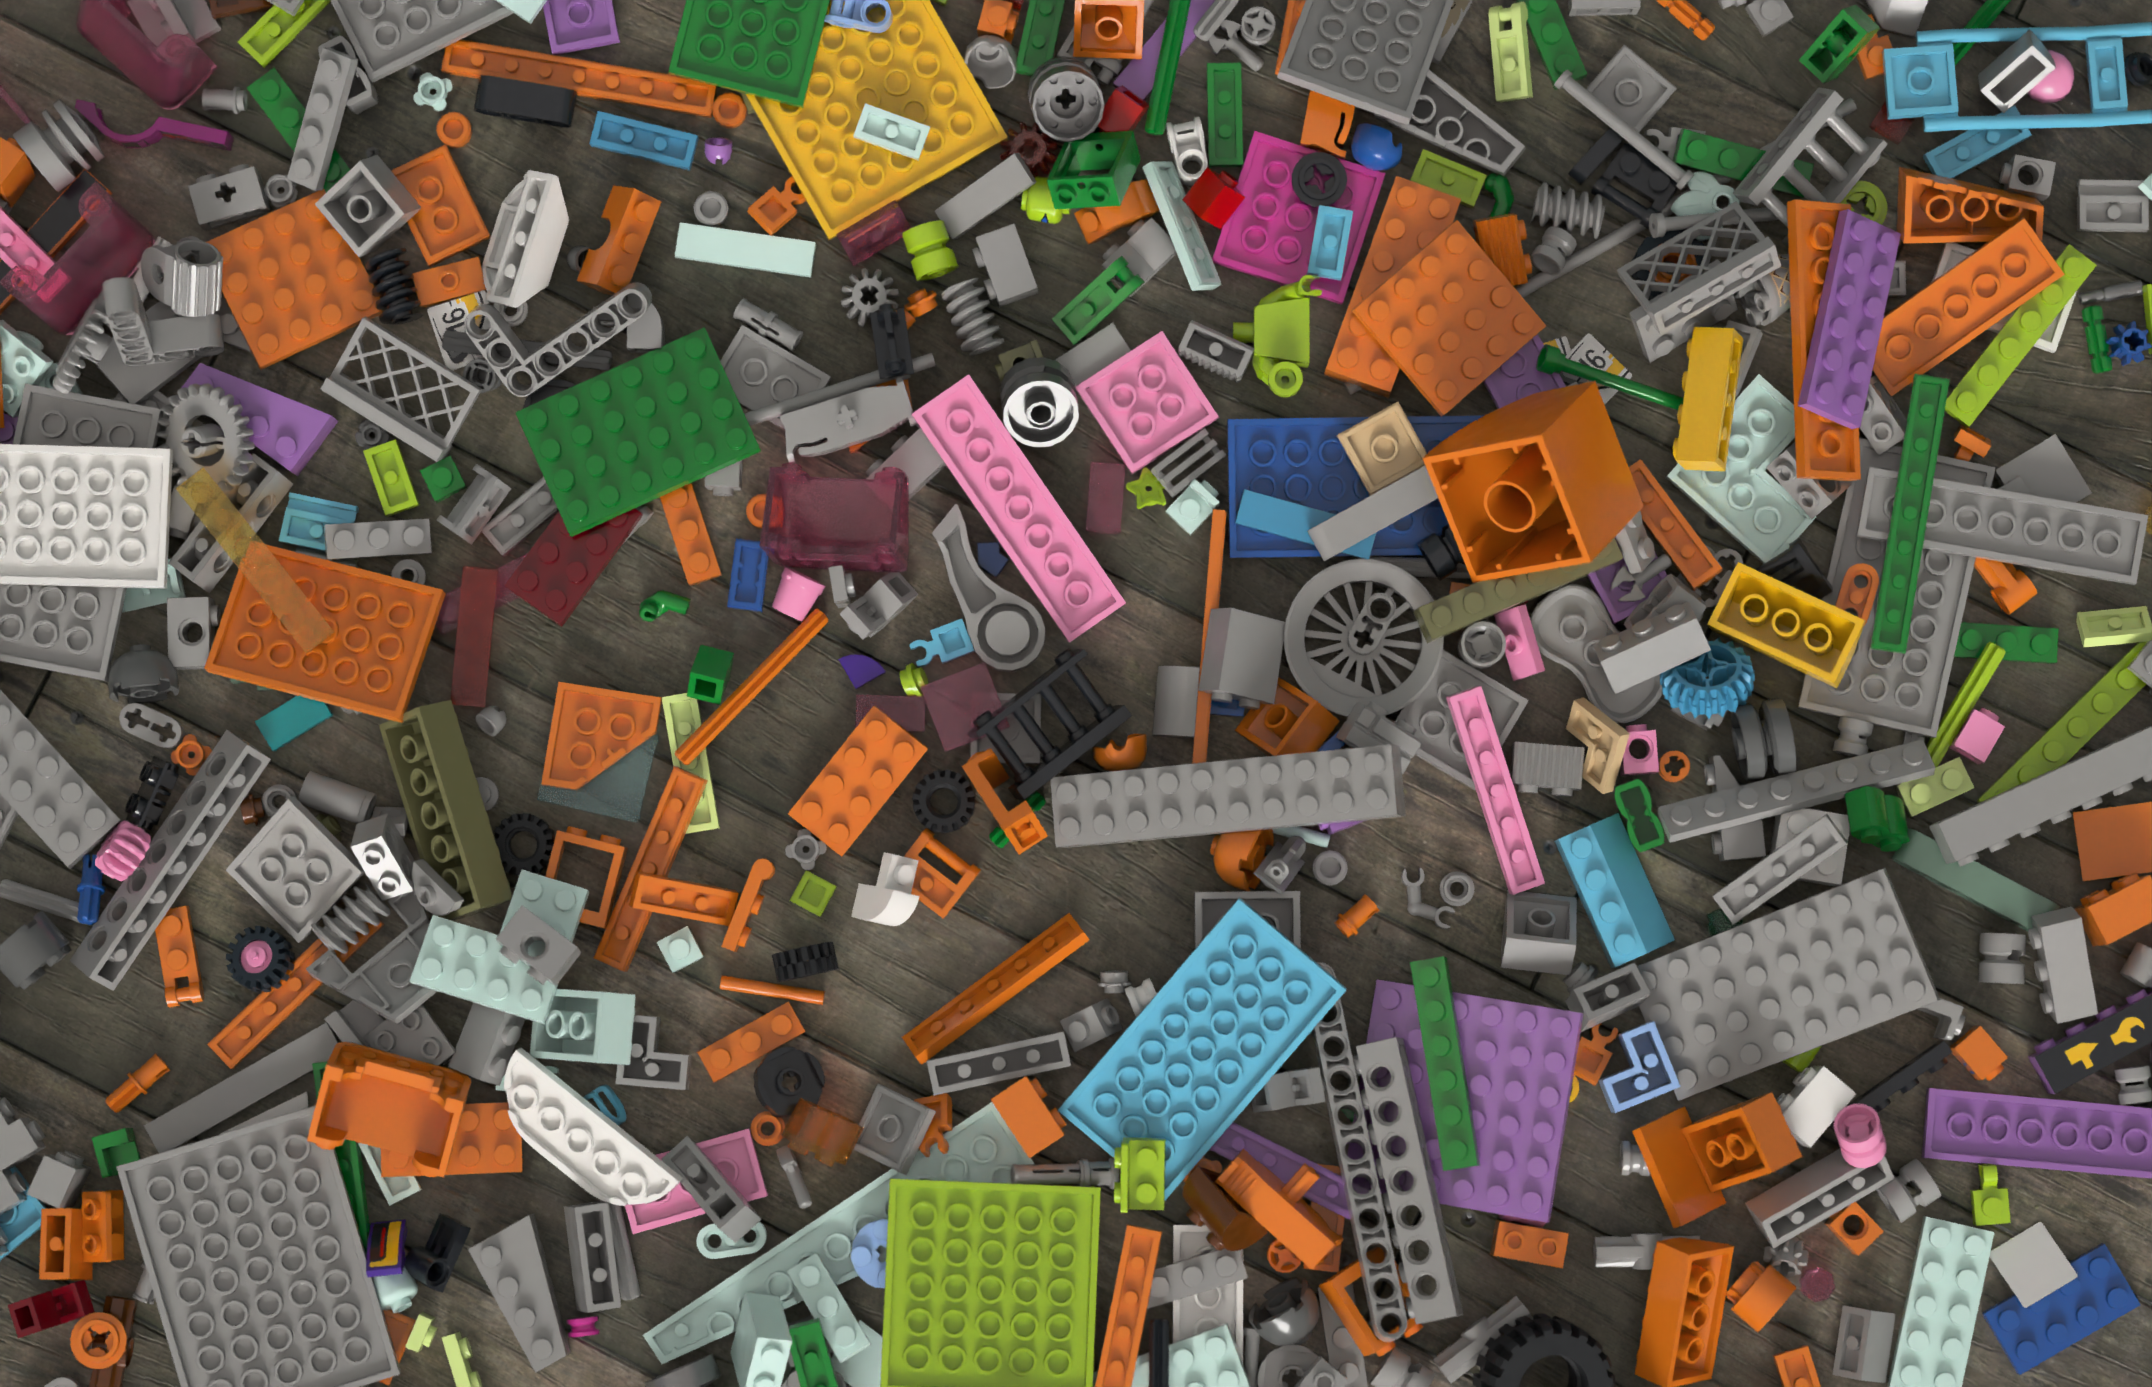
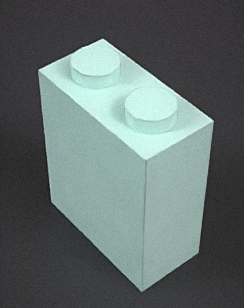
(761, 1342)

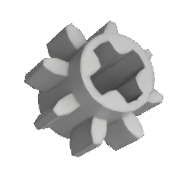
(1787, 1257)

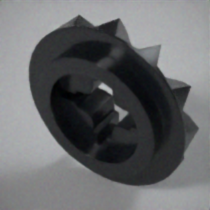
(1325, 165)

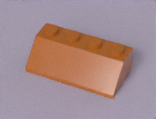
(1683, 1311)

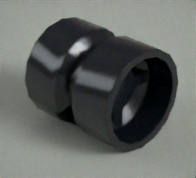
(1441, 553)

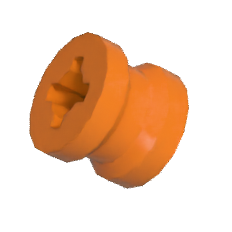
(1287, 1260)

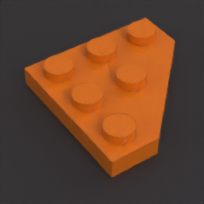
(594, 731)

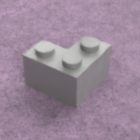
(648, 1065)

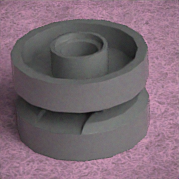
(1039, 402)
(1763, 739)

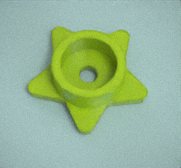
(1144, 497)

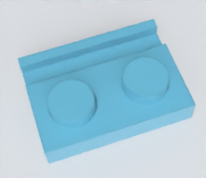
(306, 519)

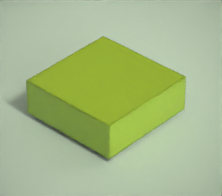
(813, 893)

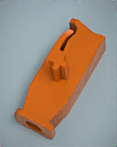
(1323, 124)
(1281, 1206)

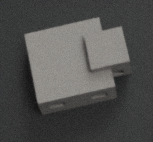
(2044, 472)

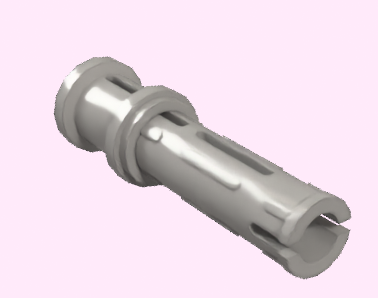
(1080, 1174)

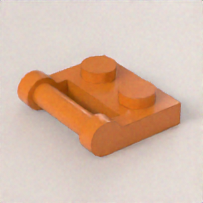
(933, 887)

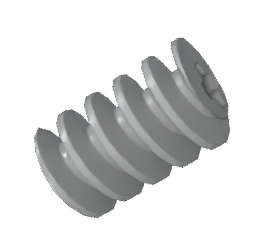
(1568, 209)
(971, 317)
(351, 919)

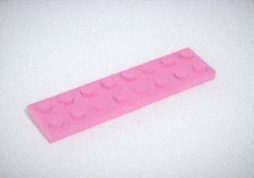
(1018, 508)

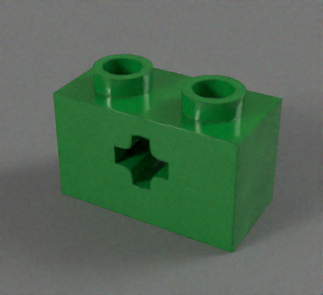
(1839, 43)

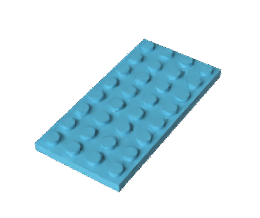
(1205, 1042)

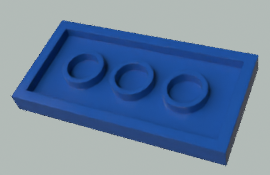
(2065, 1315)

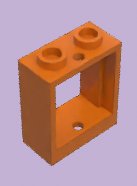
(606, 844)
(1349, 1314)

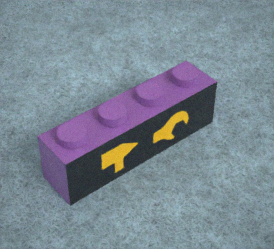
(2094, 1045)

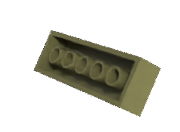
(446, 806)

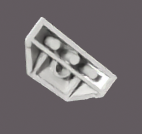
(525, 240)

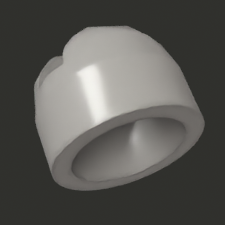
(491, 720)

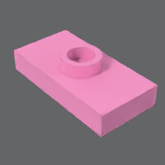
(1521, 644)

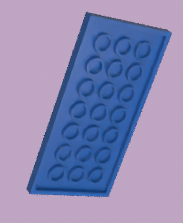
(1309, 467)

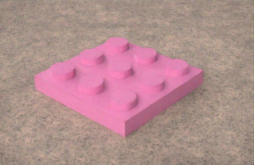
(1147, 402)

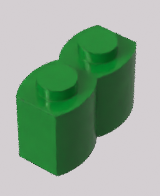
(1636, 805)
(1877, 818)

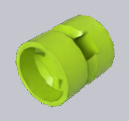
(930, 250)

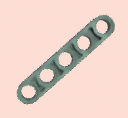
(1973, 882)

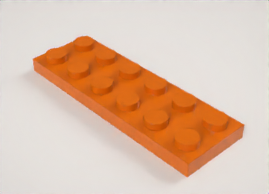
(1962, 304)

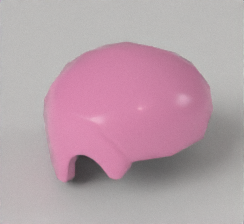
(2055, 84)

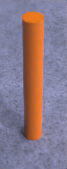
(772, 990)

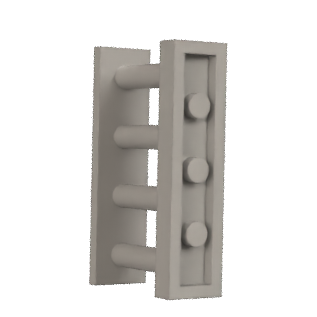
(1801, 135)

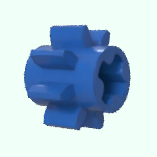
(2135, 337)

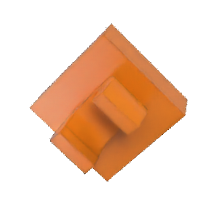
(1970, 442)

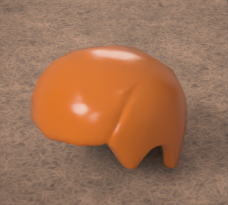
(1122, 757)

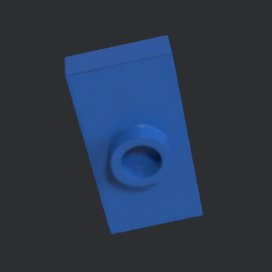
(748, 576)

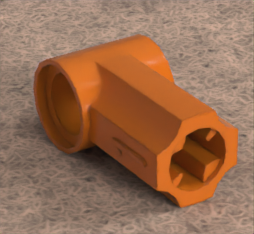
(2008, 586)

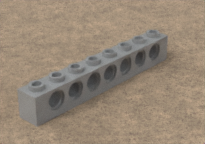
(170, 860)
(1423, 1194)

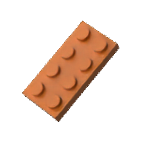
(858, 780)
(482, 1145)

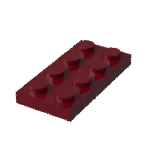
(565, 567)

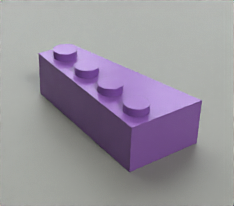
(279, 425)

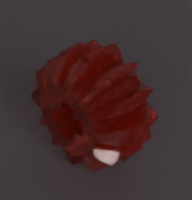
(1030, 138)

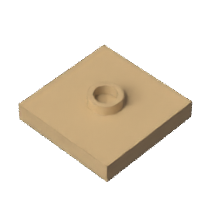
(1383, 448)

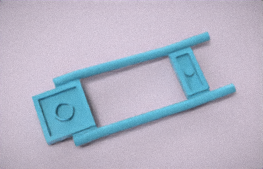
(1923, 78)

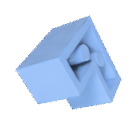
(1648, 1073)

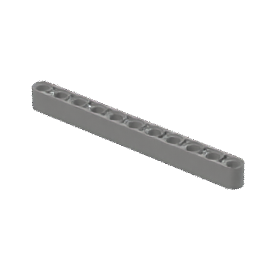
(1363, 1167)

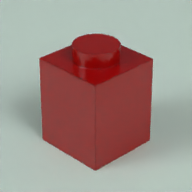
(1122, 111)
(1214, 197)

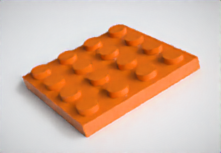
(292, 281)
(1449, 318)

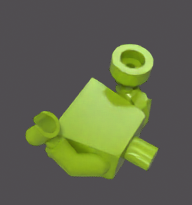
(1281, 336)

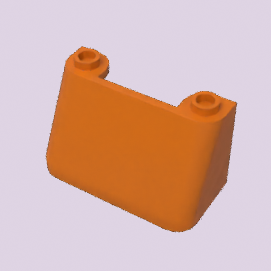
(390, 1105)

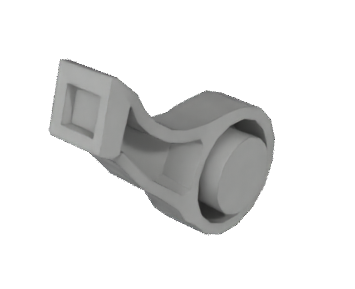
(1001, 625)

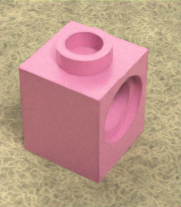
(1978, 735)
(1649, 763)

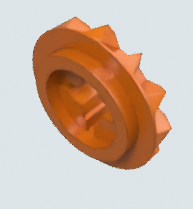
(82, 1338)

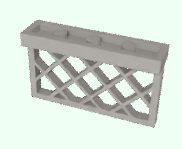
(1711, 283)
(384, 413)

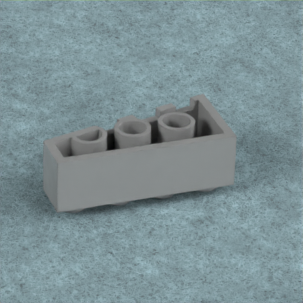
(1459, 127)
(521, 1284)

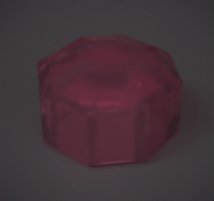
(1816, 1284)

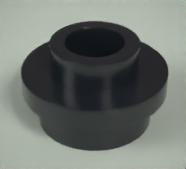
(2138, 68)

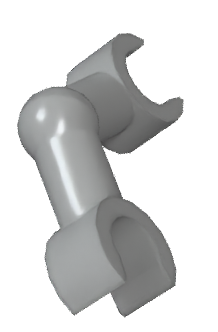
(1415, 905)

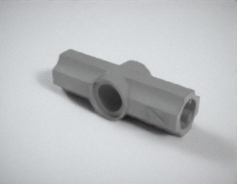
(1629, 1251)
(1464, 1352)

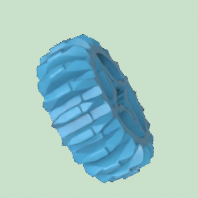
(1728, 683)

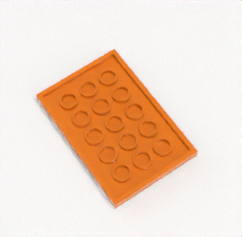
(364, 666)

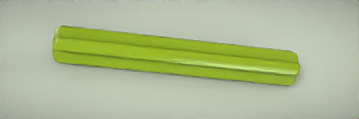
(1965, 701)

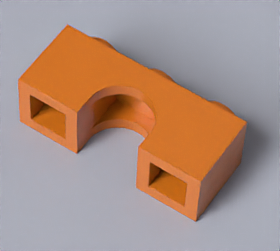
(631, 220)

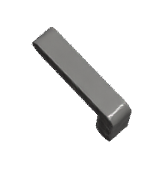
(158, 340)
(560, 344)

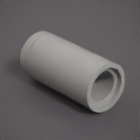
(337, 798)

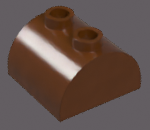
(1211, 1205)

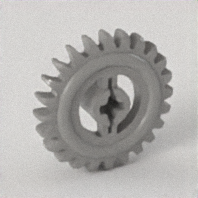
(86, 342)
(193, 442)

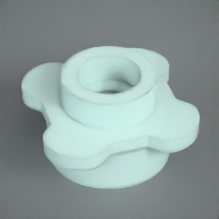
(430, 82)

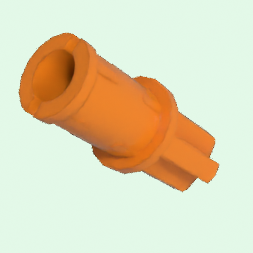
(137, 1083)

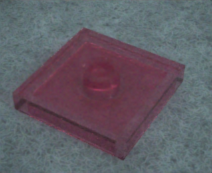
(958, 702)

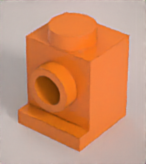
(998, 19)

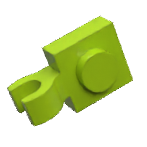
(1989, 1203)

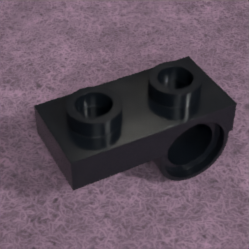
(436, 1260)

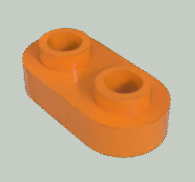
(1858, 598)

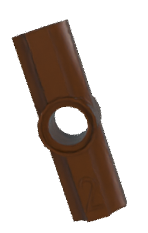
(124, 1311)

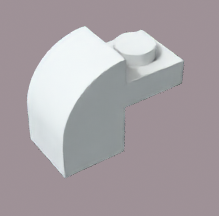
(891, 898)

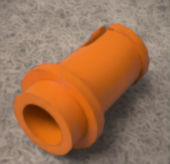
(1356, 916)

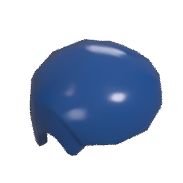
(1374, 148)

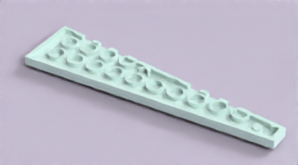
(978, 1151)

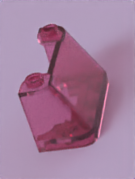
(163, 72)
(103, 252)
(837, 520)

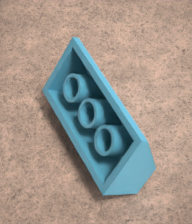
(1614, 890)

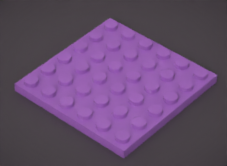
(1519, 1094)

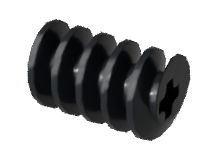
(391, 287)

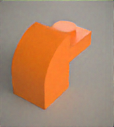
(1102, 221)

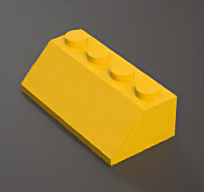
(1787, 624)

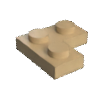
(1604, 740)

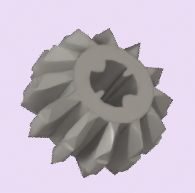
(868, 284)

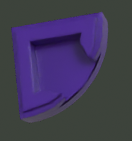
(861, 669)

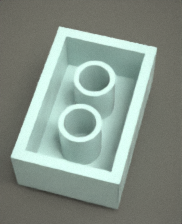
(586, 1028)

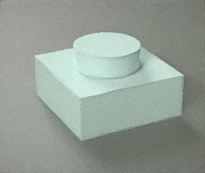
(680, 949)

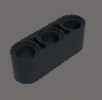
(525, 101)

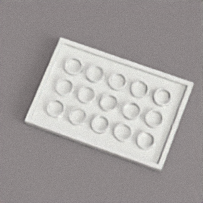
(84, 515)

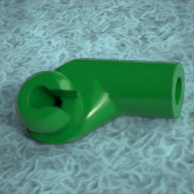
(662, 602)

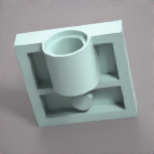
(21, 365)

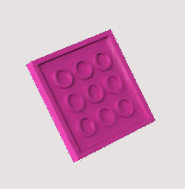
(1275, 231)

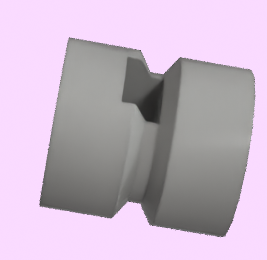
(1481, 645)
(2002, 958)
(1897, 1197)
(1398, 1371)

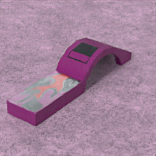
(161, 128)

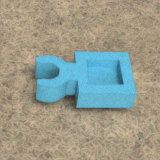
(948, 642)

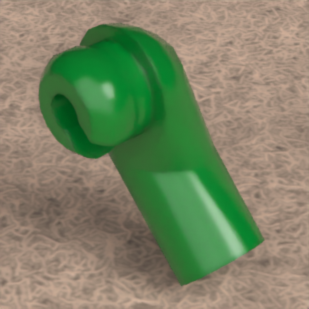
(1502, 193)

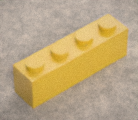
(1708, 398)

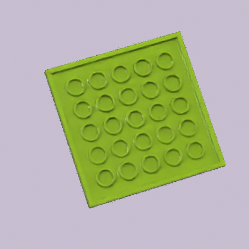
(990, 1285)

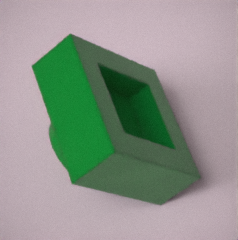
(443, 479)

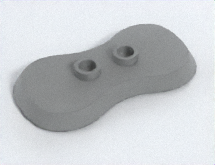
(1567, 628)

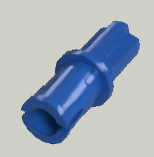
(90, 891)

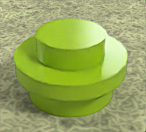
(912, 679)

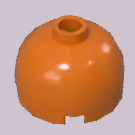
(1239, 856)

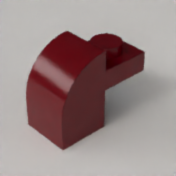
(51, 1308)

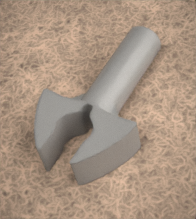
(1235, 45)
(1640, 578)
(792, 1169)

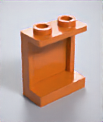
(1018, 824)

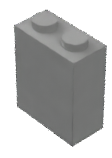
(1242, 657)

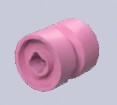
(1860, 1135)

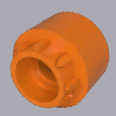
(1759, 1294)

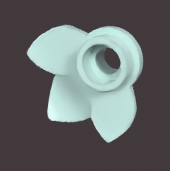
(1702, 197)

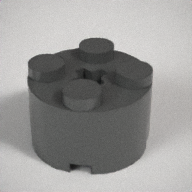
(30, 949)

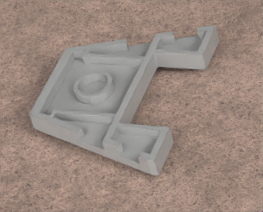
(385, 978)

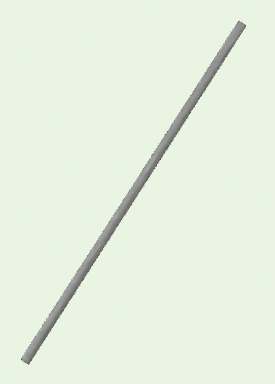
(1616, 237)

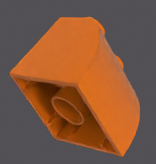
(1535, 484)

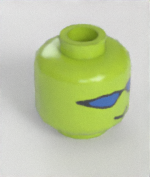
(1039, 203)

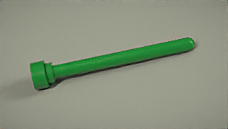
(1553, 361)

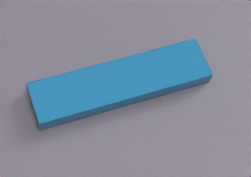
(1289, 520)

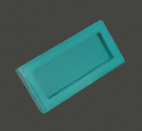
(292, 720)

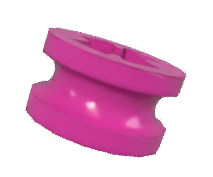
(583, 1326)

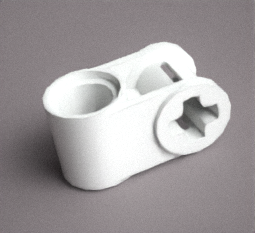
(1187, 144)

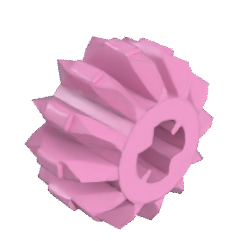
(122, 851)

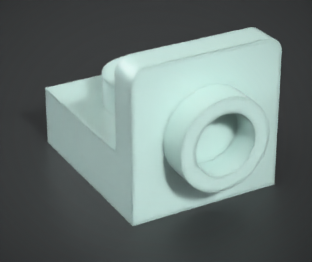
(1194, 506)

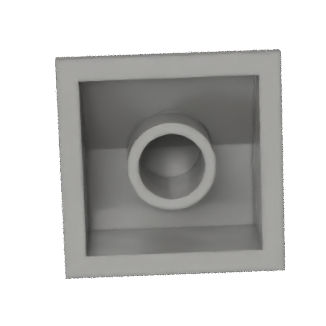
(1539, 933)

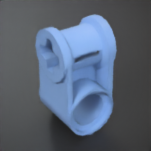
(855, 15)

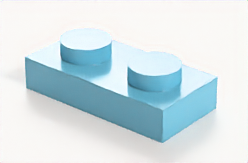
(1330, 242)

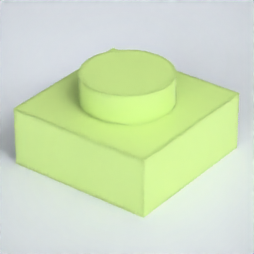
(422, 1333)

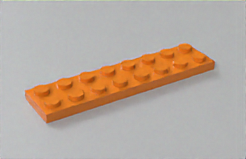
(1822, 446)

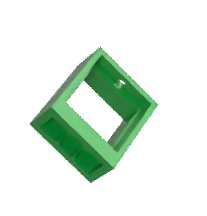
(1101, 190)

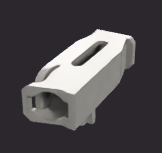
(846, 420)

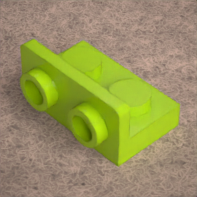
(1141, 1174)

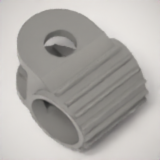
(186, 286)

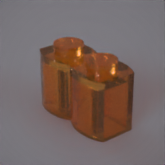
(821, 1132)

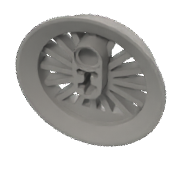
(1334, 689)

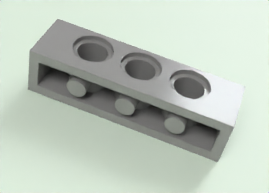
(255, 498)

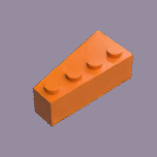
(1958, 211)

